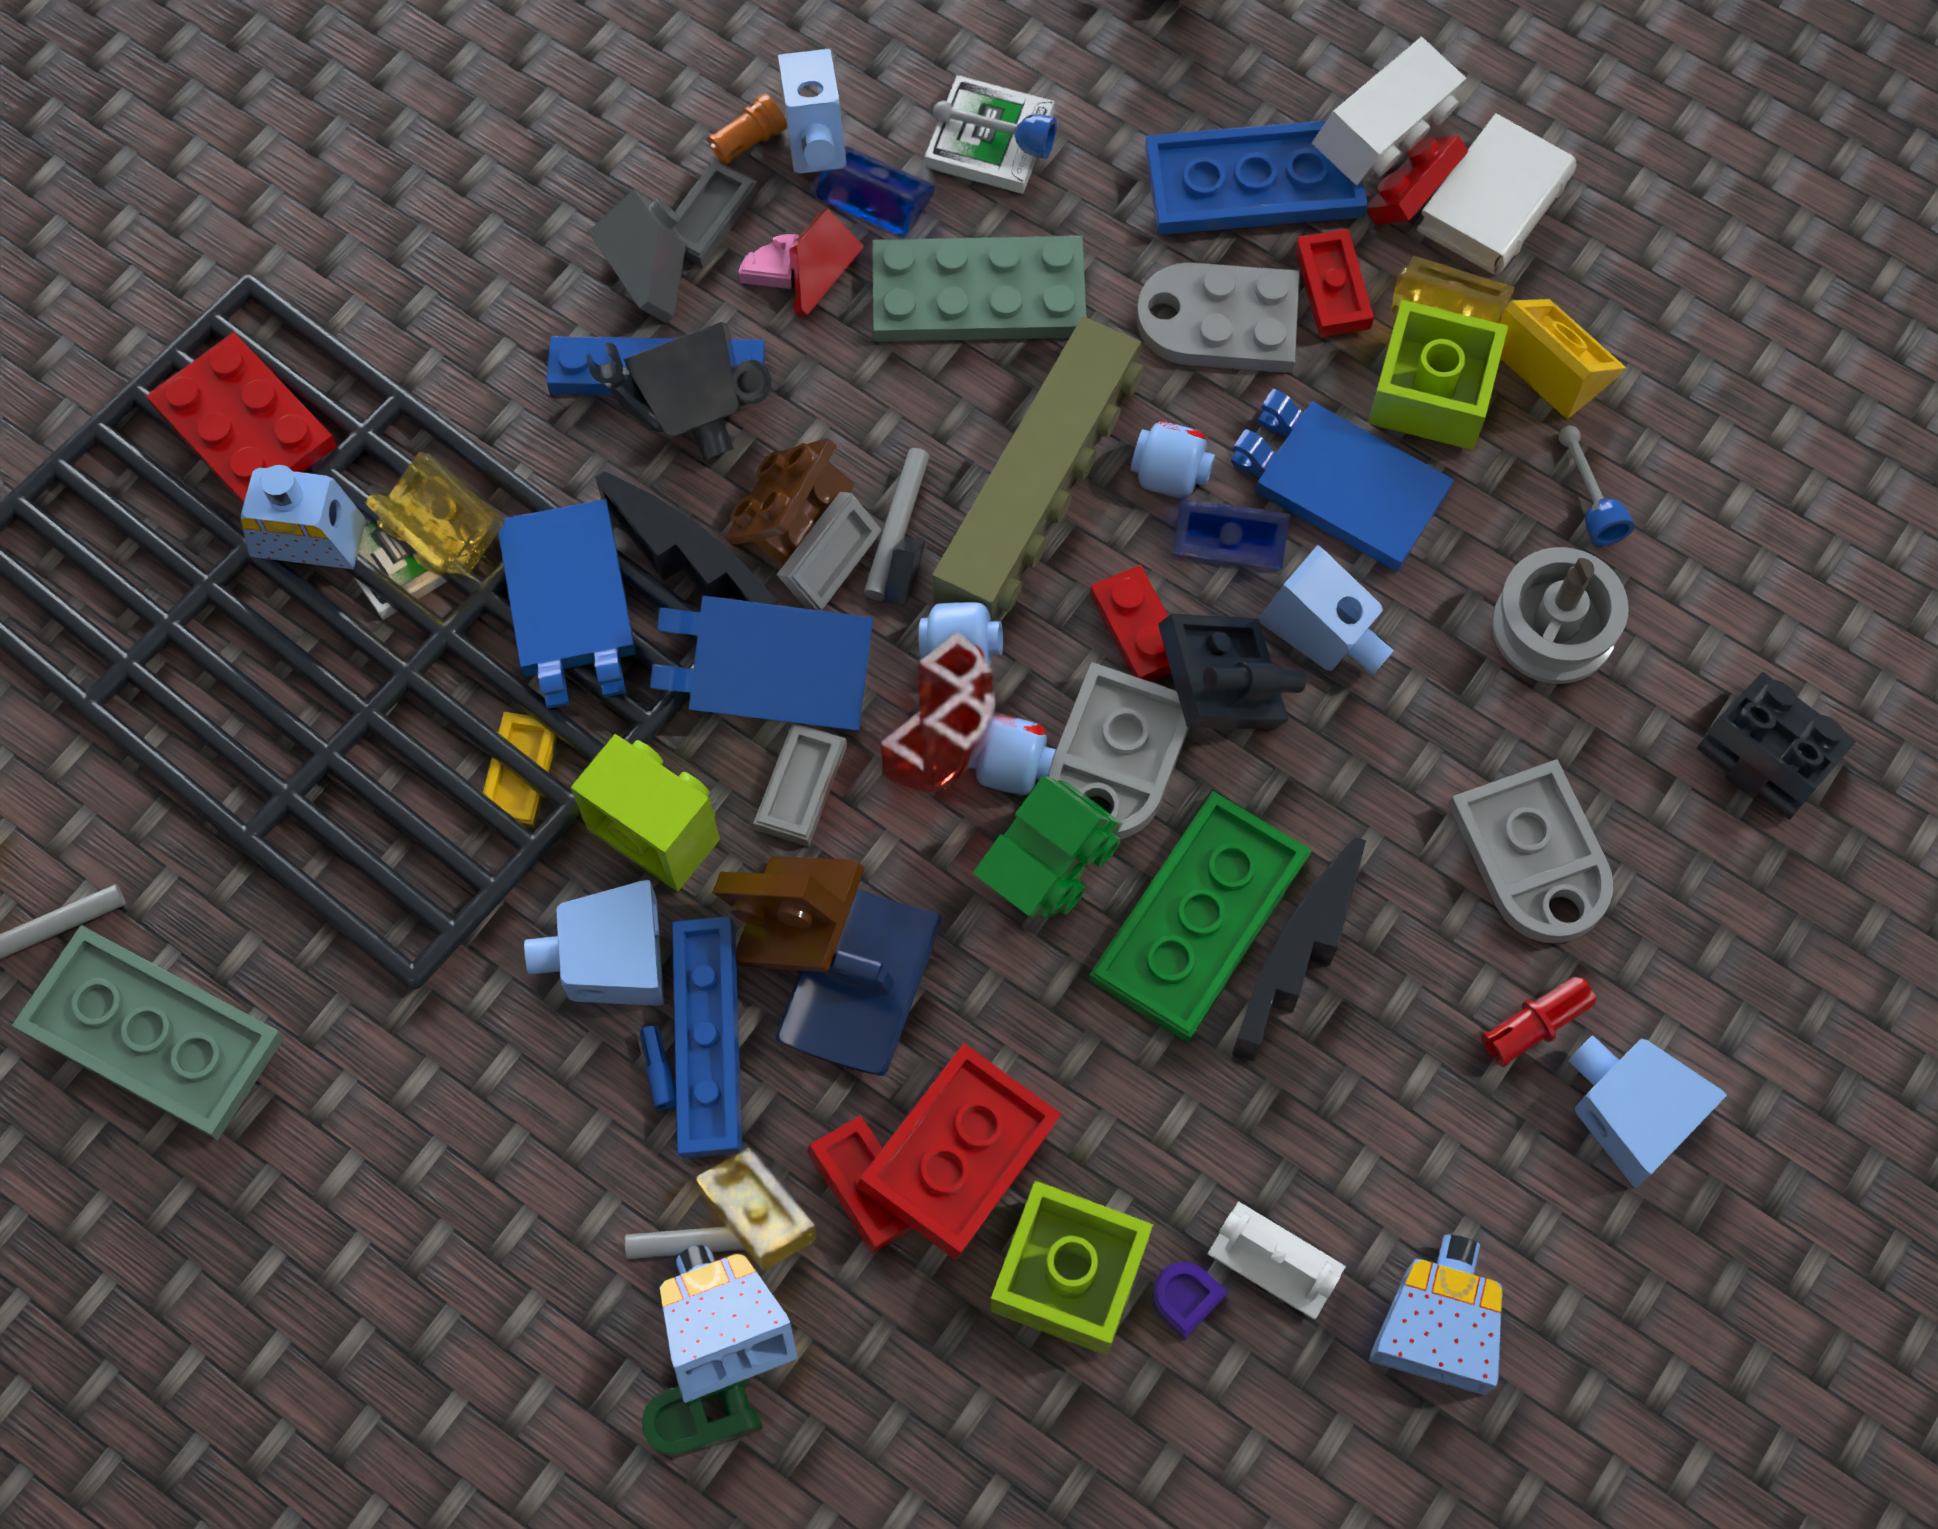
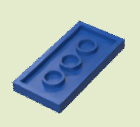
(1246, 179)

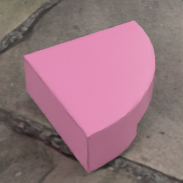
(770, 264)

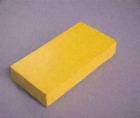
(503, 785)

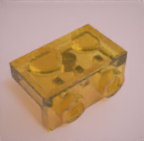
(1451, 290)
(437, 517)

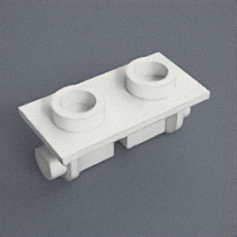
(1276, 1260)

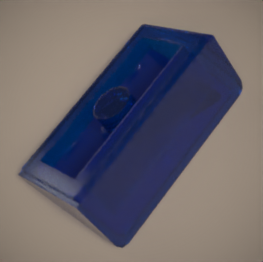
(875, 192)
(1231, 533)

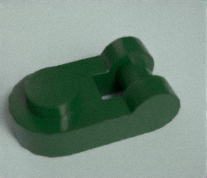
(683, 1427)

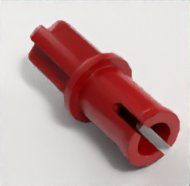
(1538, 1020)

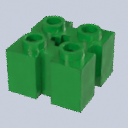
(1049, 849)

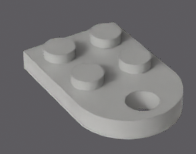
(1224, 316)
(1121, 744)
(1534, 848)

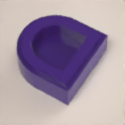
(1185, 1296)

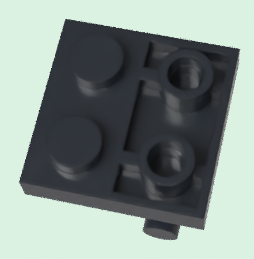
(1226, 672)
(1775, 745)

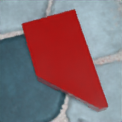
(820, 259)

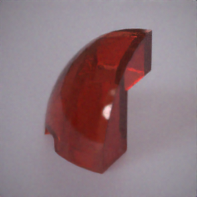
(951, 722)

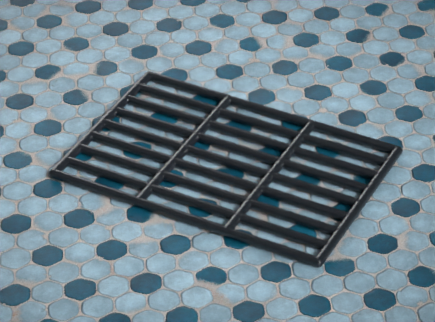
(365, 714)

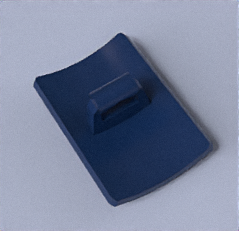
(863, 1000)

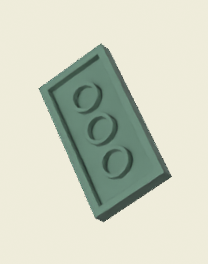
(977, 288)
(149, 1032)

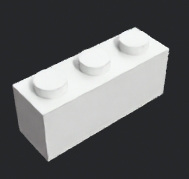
(1390, 112)

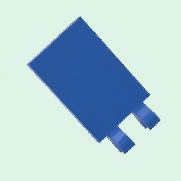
(1342, 479)
(567, 596)
(771, 662)

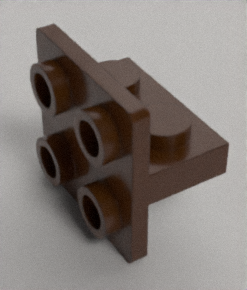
(788, 498)
(791, 910)

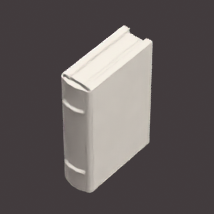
(1497, 194)

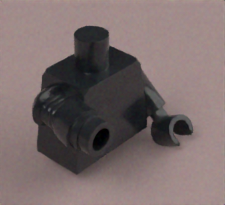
(686, 386)

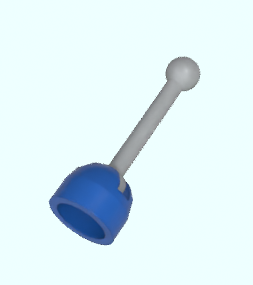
(1033, 134)
(1607, 518)

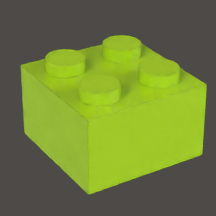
(1438, 375)
(647, 810)
(1070, 1268)

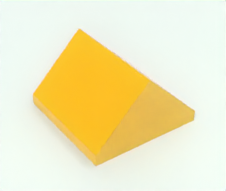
(1556, 355)

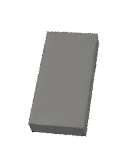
(829, 552)
(800, 784)

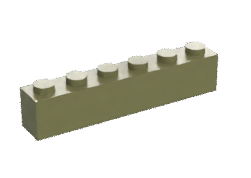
(1039, 468)

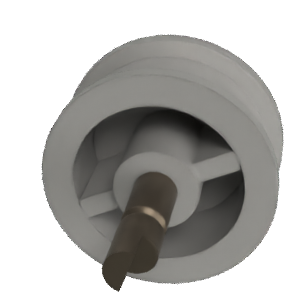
(1559, 615)

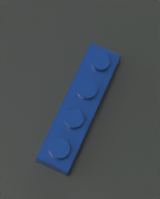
(570, 372)
(706, 1038)

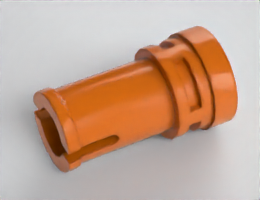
(754, 125)

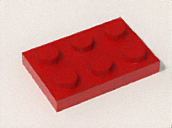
(239, 416)
(959, 1151)

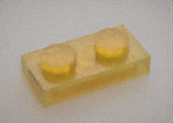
(756, 1209)

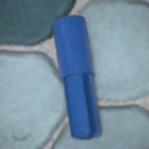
(658, 1068)

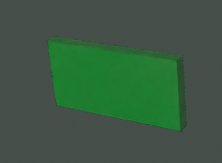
(1200, 916)

